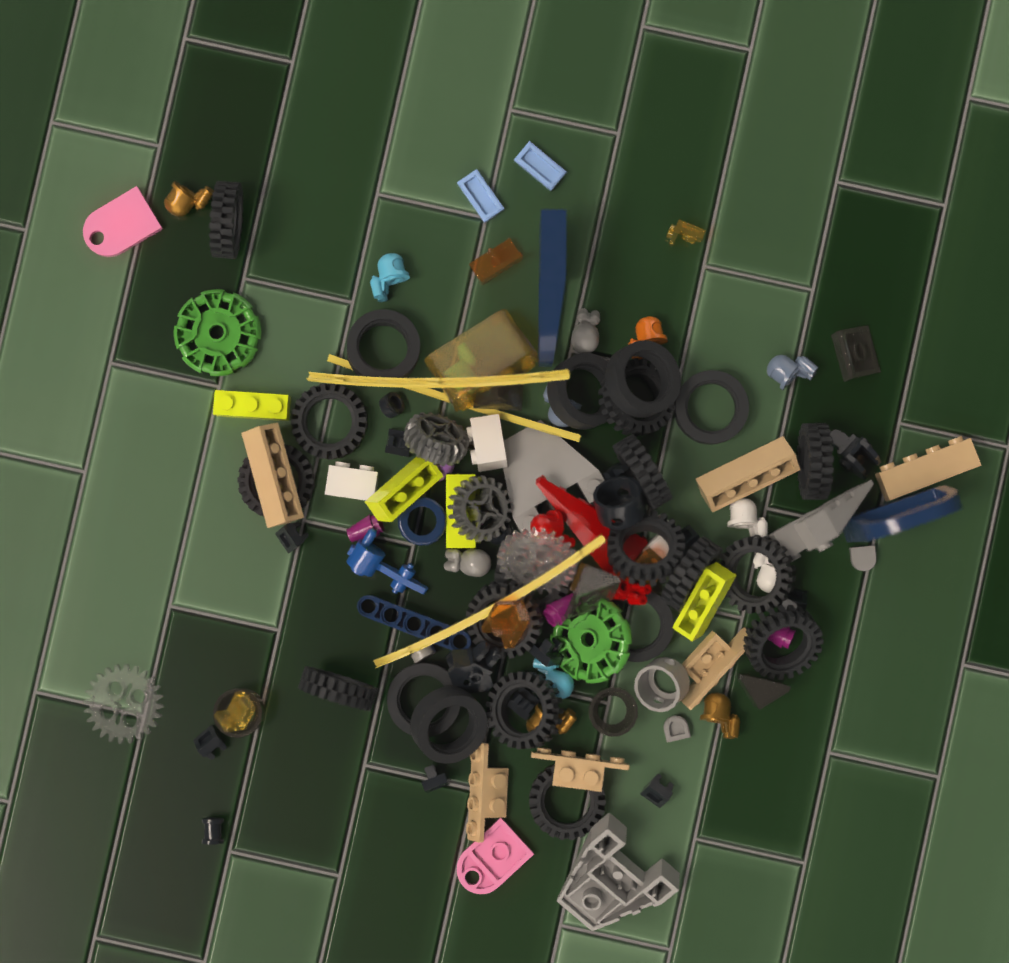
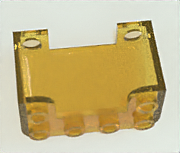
(484, 350)

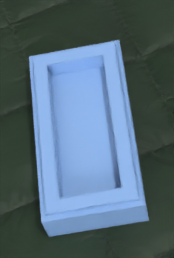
(540, 166)
(480, 196)

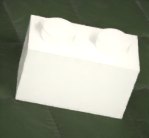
(488, 443)
(351, 482)

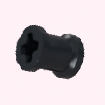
(212, 830)

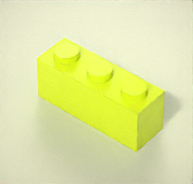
(252, 405)
(403, 489)
(453, 539)
(704, 601)

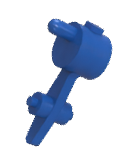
(367, 558)

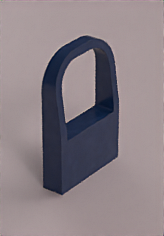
(551, 281)
(902, 514)

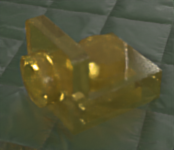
(688, 231)
(237, 714)

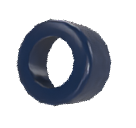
(430, 538)

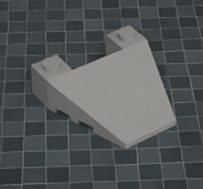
(538, 454)
(821, 524)
(608, 883)

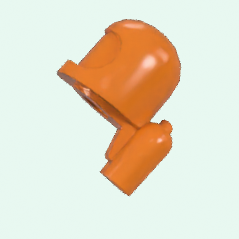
(649, 329)

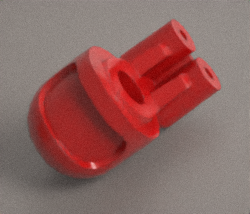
(551, 522)
(633, 593)

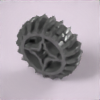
(436, 439)
(489, 492)

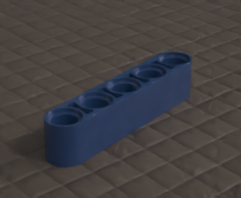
(402, 621)

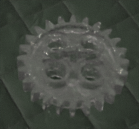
(533, 554)
(103, 695)

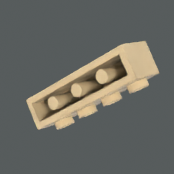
(927, 469)
(747, 474)
(272, 475)

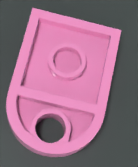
(122, 222)
(493, 859)

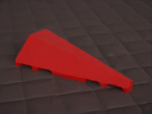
(584, 523)

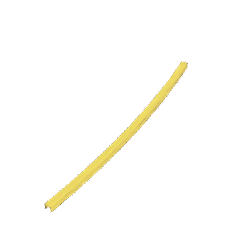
(439, 382)
(504, 416)
(484, 613)

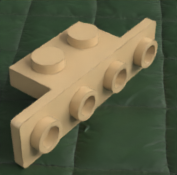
(710, 663)
(579, 772)
(487, 793)

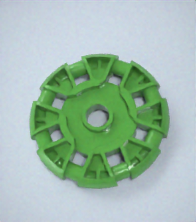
(227, 343)
(602, 648)

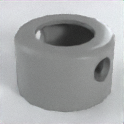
(648, 691)

